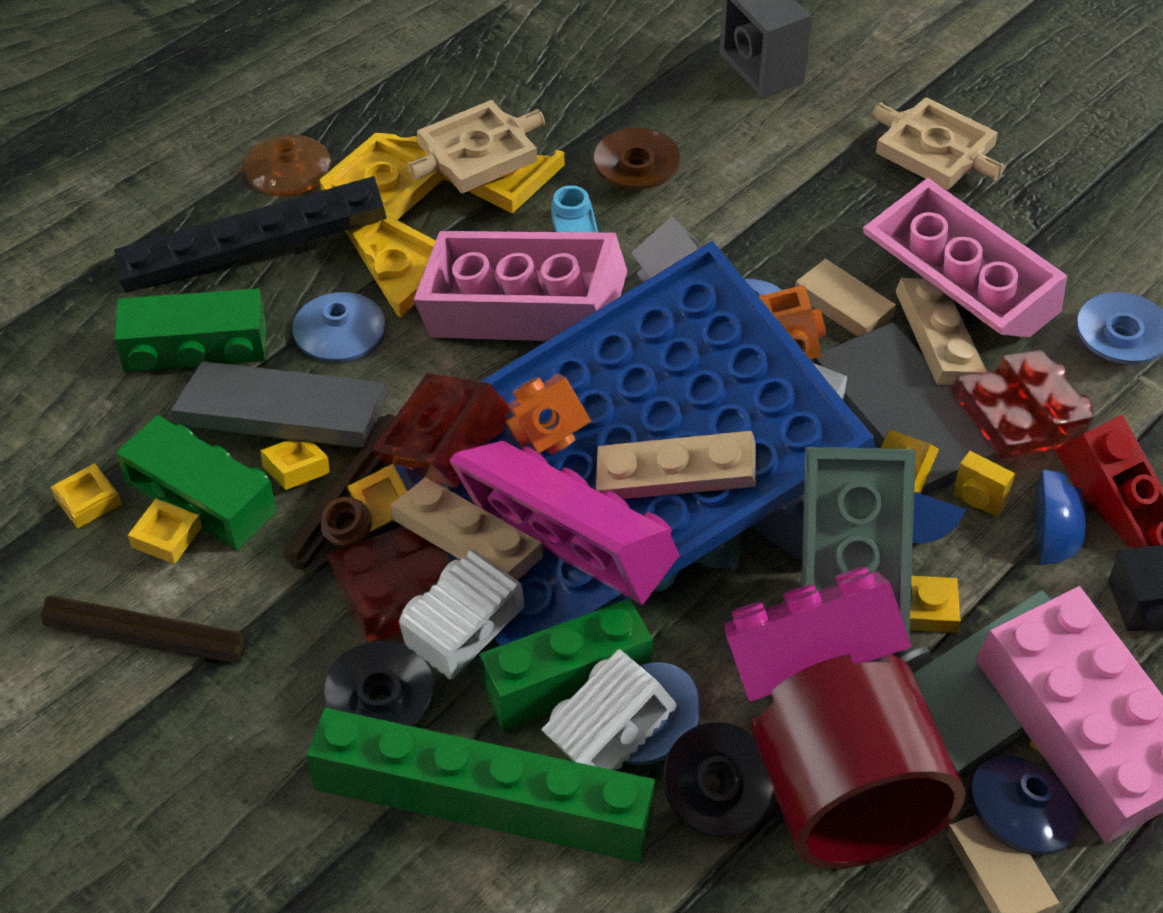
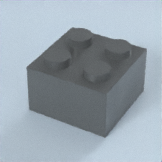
(766, 42)

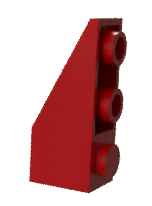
(1117, 481)

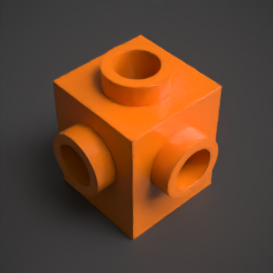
(796, 315)
(564, 417)

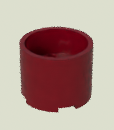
(856, 762)

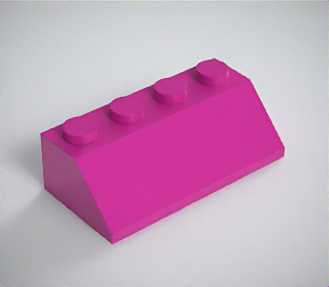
(569, 517)

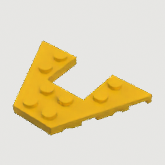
(394, 250)

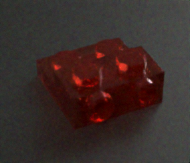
(1024, 404)
(438, 421)
(384, 575)

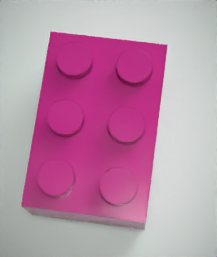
(814, 626)

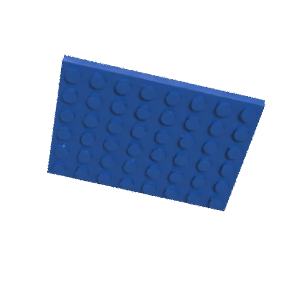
(669, 363)

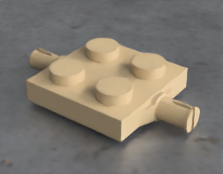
(936, 142)
(477, 146)

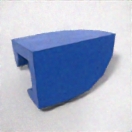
(933, 518)
(1058, 518)

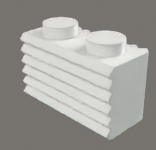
(461, 613)
(609, 714)

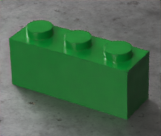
(190, 329)
(184, 471)
(545, 668)

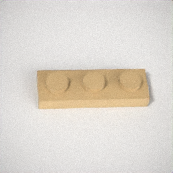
(938, 331)
(677, 465)
(462, 526)

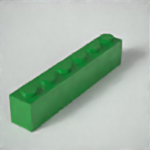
(482, 784)

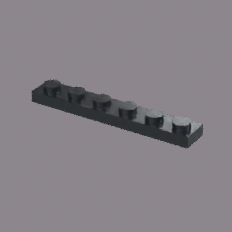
(249, 234)

